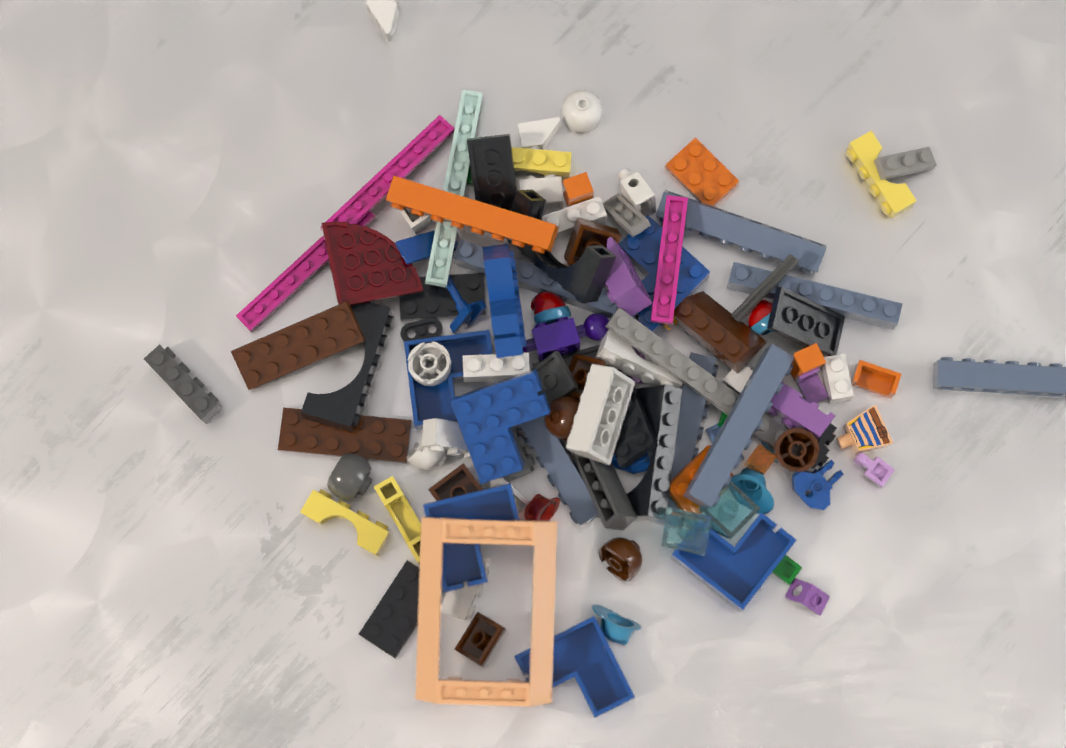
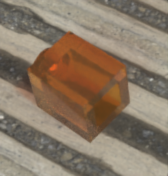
(760, 460)

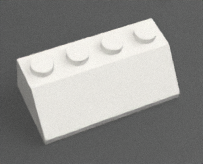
(600, 414)

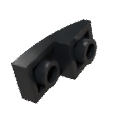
(826, 437)

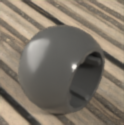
(350, 477)

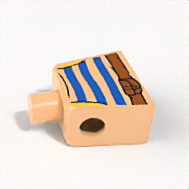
(865, 432)

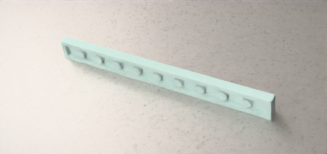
(454, 183)

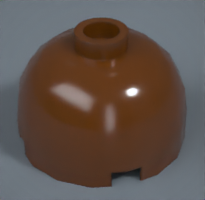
(561, 416)
(796, 450)
(622, 557)

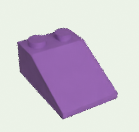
(624, 283)

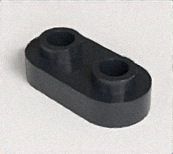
(421, 329)

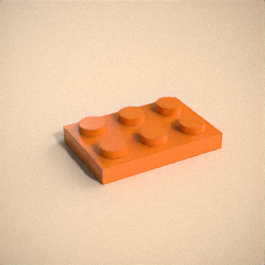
(702, 173)
(682, 480)

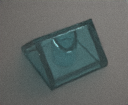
(731, 511)
(686, 531)

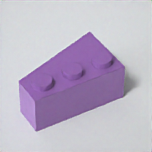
(798, 412)

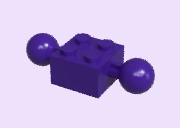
(565, 335)

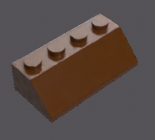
(718, 330)

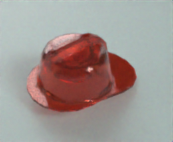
(541, 508)

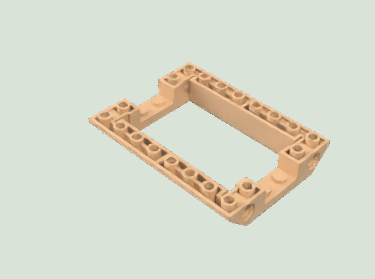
(475, 692)

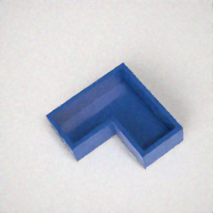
(644, 254)
(504, 300)
(434, 401)
(487, 421)
(465, 560)
(739, 569)
(588, 657)

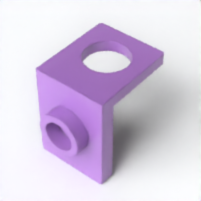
(812, 386)
(810, 596)

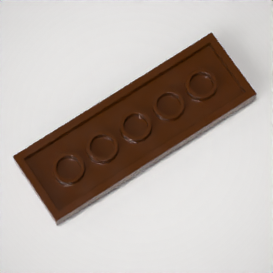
(298, 345)
(373, 439)

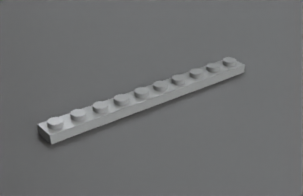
(685, 370)

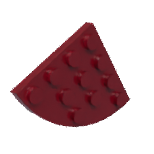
(366, 264)

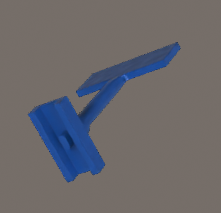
(419, 248)

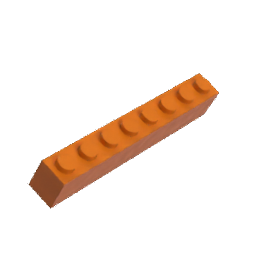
(472, 214)

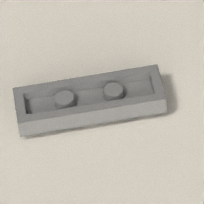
(905, 163)
(626, 215)

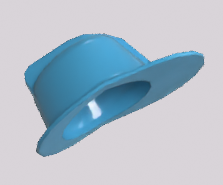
(754, 486)
(615, 626)

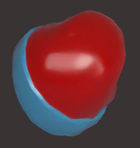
(548, 307)
(759, 318)

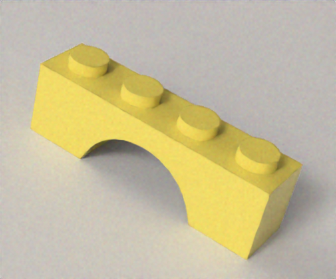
(542, 161)
(893, 197)
(322, 509)
(401, 513)

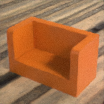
(577, 189)
(806, 361)
(875, 379)

